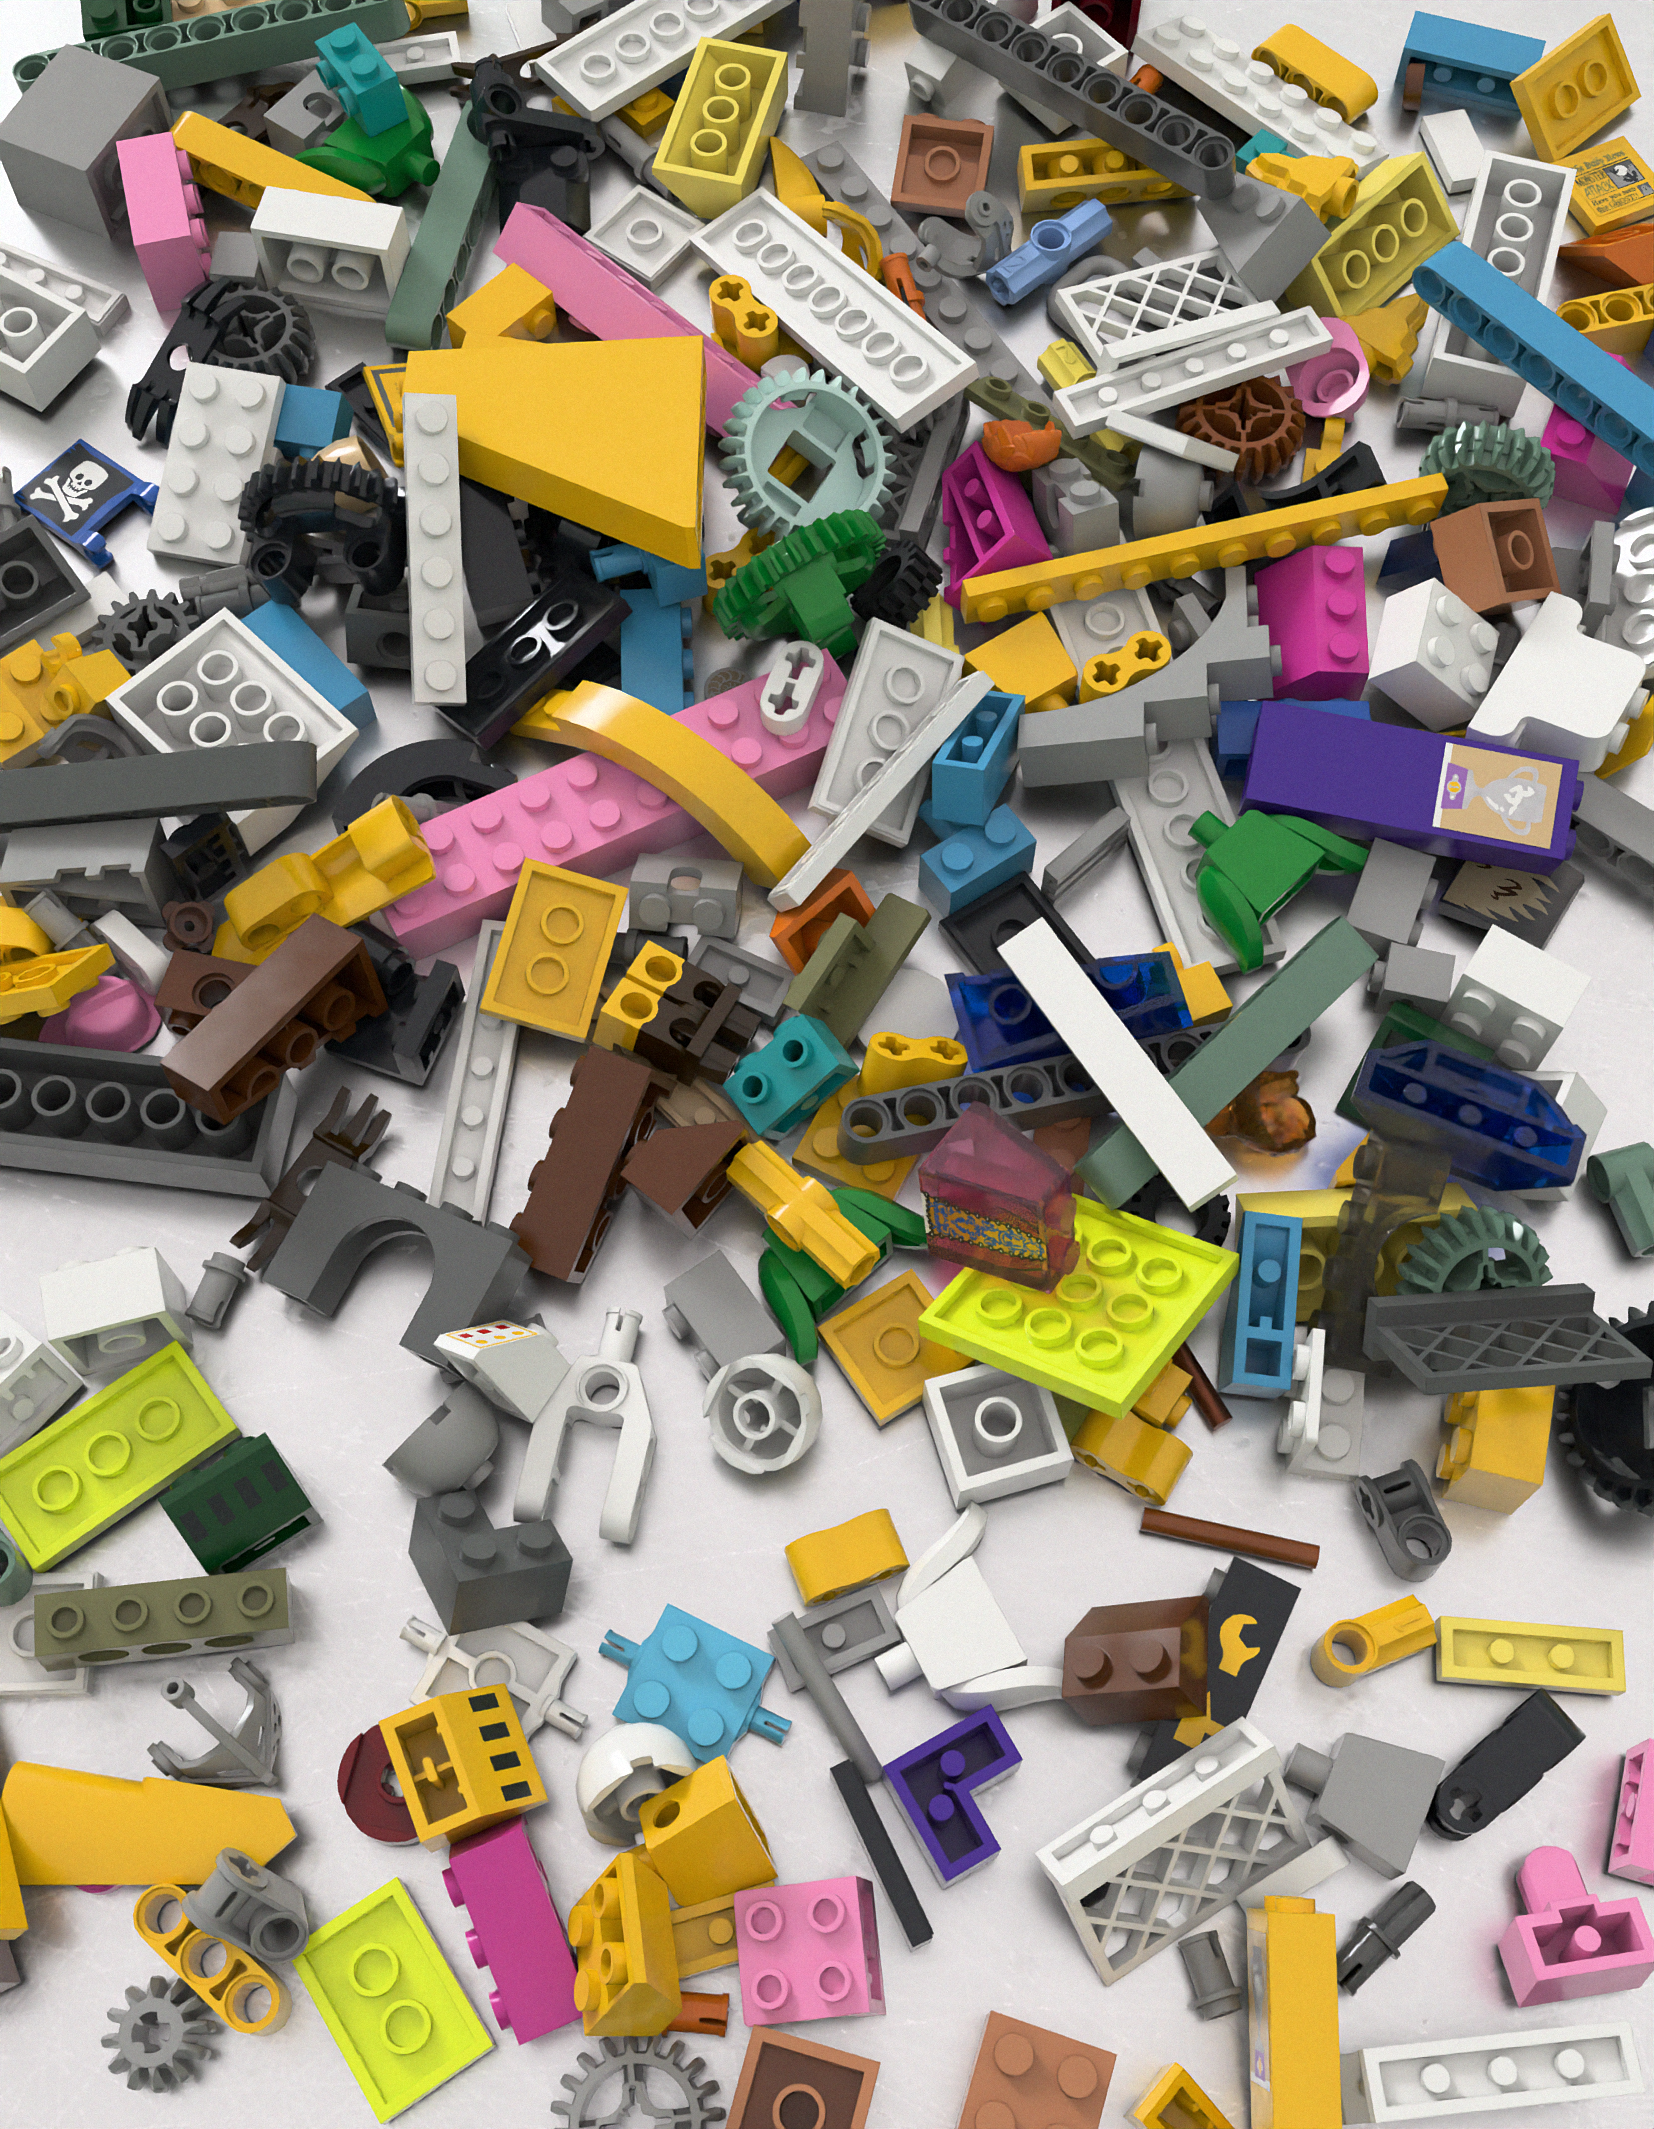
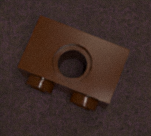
(194, 986)

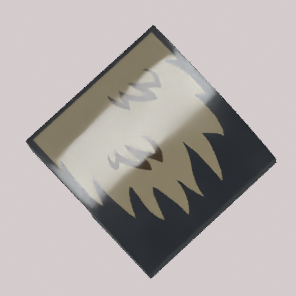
(1511, 899)

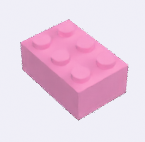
(164, 217)

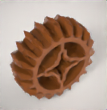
(1249, 419)

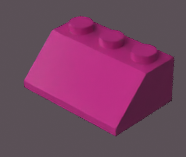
(1585, 465)
(1319, 621)

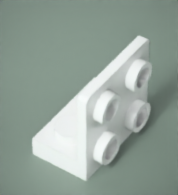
(31, 1384)
(1323, 1416)

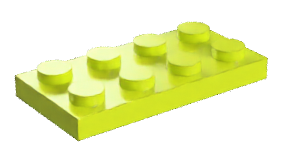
(110, 1456)

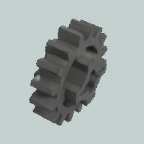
(144, 629)

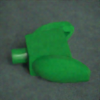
(380, 163)
(1258, 870)
(803, 1291)

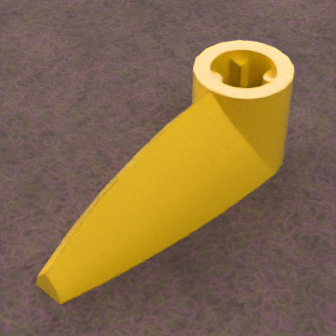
(796, 186)

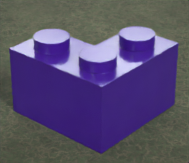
(937, 1789)

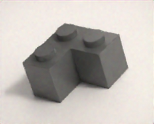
(485, 1573)

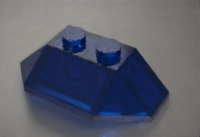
(1486, 1117)

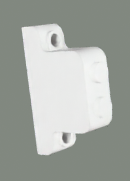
(1563, 691)

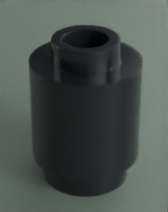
(388, 957)

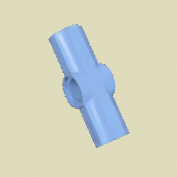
(1049, 251)

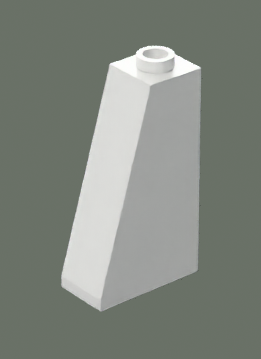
(940, 73)

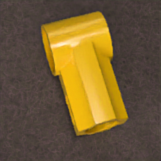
(1375, 1639)

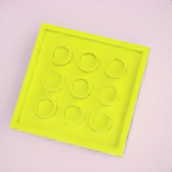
(1103, 1324)

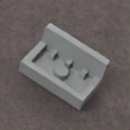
(1588, 574)

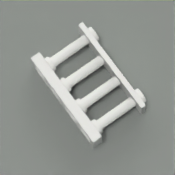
(1490, 2073)

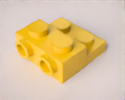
(23, 708)

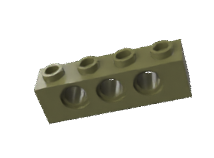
(163, 1619)

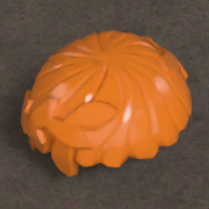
(1017, 446)

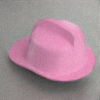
(1335, 381)
(106, 1017)

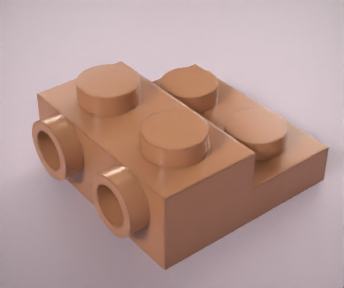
(941, 164)

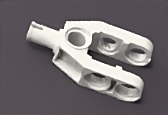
(573, 1402)

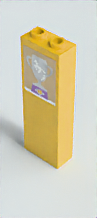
(1293, 2016)

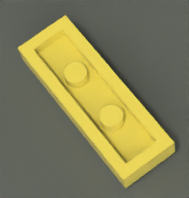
(1530, 1655)

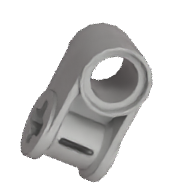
(241, 1901)

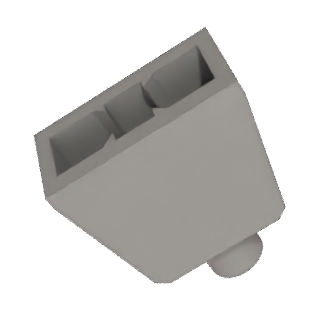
(1368, 1797)

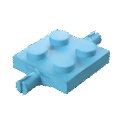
(695, 1684)

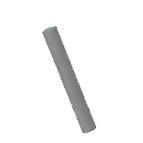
(827, 1697)

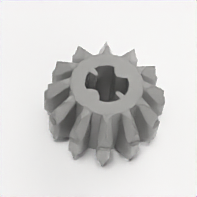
(149, 2060)

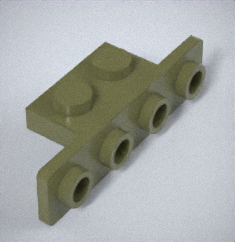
(1105, 465)
(856, 966)

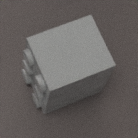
(65, 135)

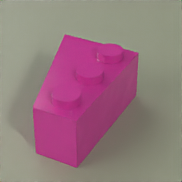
(987, 521)
(515, 1928)

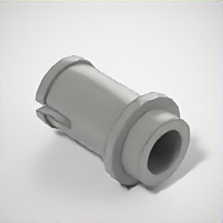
(216, 1289)
(1210, 1975)

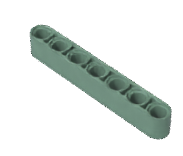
(443, 244)
(1237, 1051)

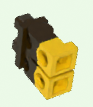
(676, 1017)

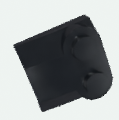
(549, 179)

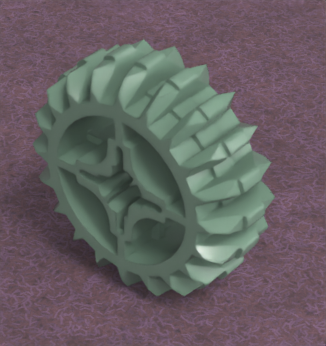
(1489, 466)
(1458, 1259)

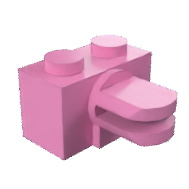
(1569, 1939)

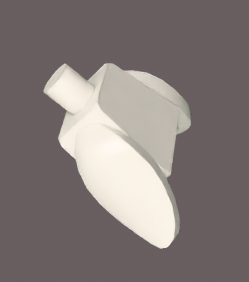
(959, 1632)

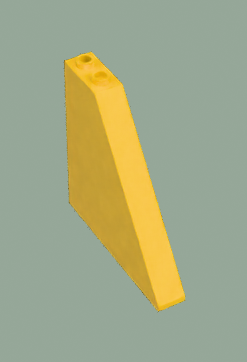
(584, 431)

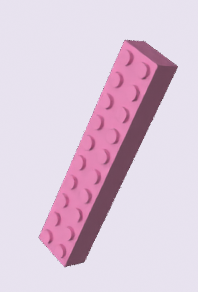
(596, 814)

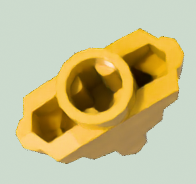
(1322, 182)
(1390, 336)

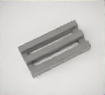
(1085, 855)

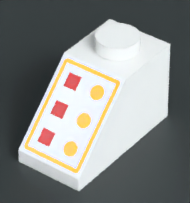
(507, 1364)

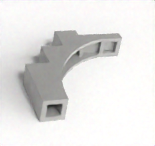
(1120, 731)

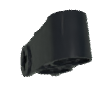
(1503, 1767)

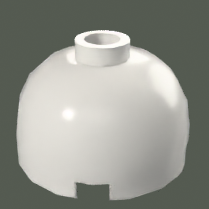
(762, 1412)
(624, 1772)

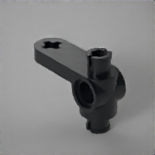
(505, 122)

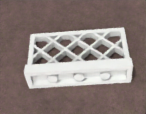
(1177, 332)
(1159, 1816)

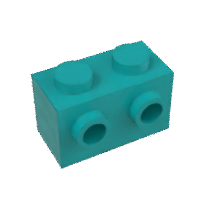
(360, 79)
(790, 1076)

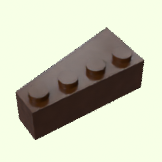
(276, 1020)
(582, 1169)

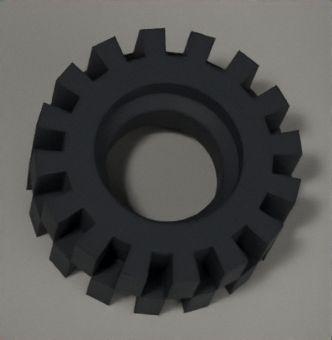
(898, 585)

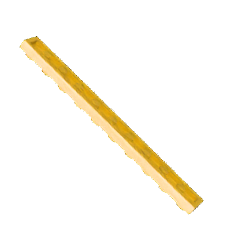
(1202, 548)

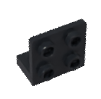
(204, 856)
(411, 1031)

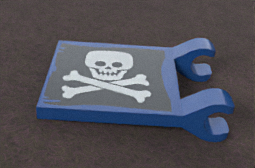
(83, 494)

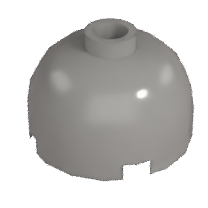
(1169, 493)
(448, 1446)

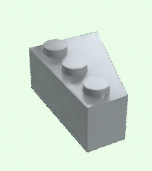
(831, 53)
(1264, 234)
(92, 868)

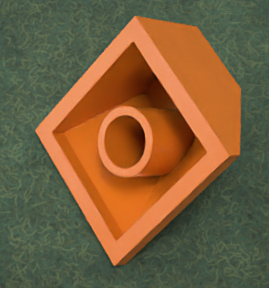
(1616, 256)
(800, 928)

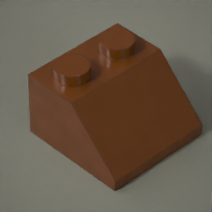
(684, 1171)
(1139, 1662)

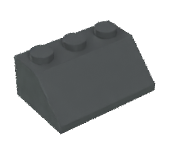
(34, 582)

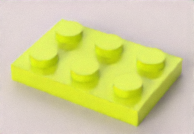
(391, 2000)

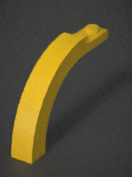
(679, 765)

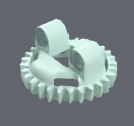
(818, 432)

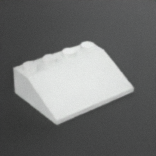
(230, 691)

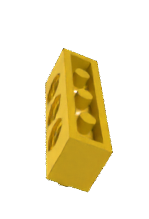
(1079, 170)

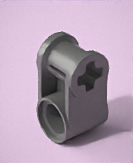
(1403, 1508)

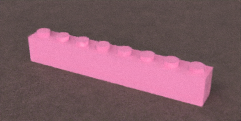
(614, 304)

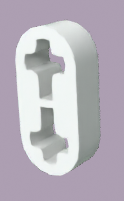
(782, 684)
(132, 950)
(1298, 1874)

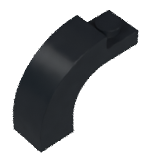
(1349, 473)
(437, 767)

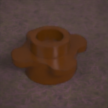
(200, 915)

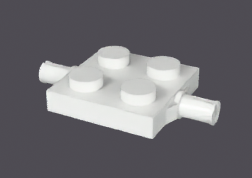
(510, 1654)

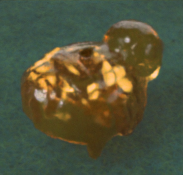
(1268, 1116)

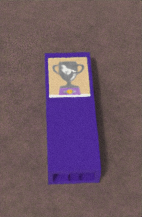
(1413, 788)

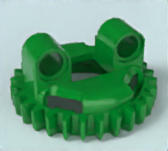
(810, 582)

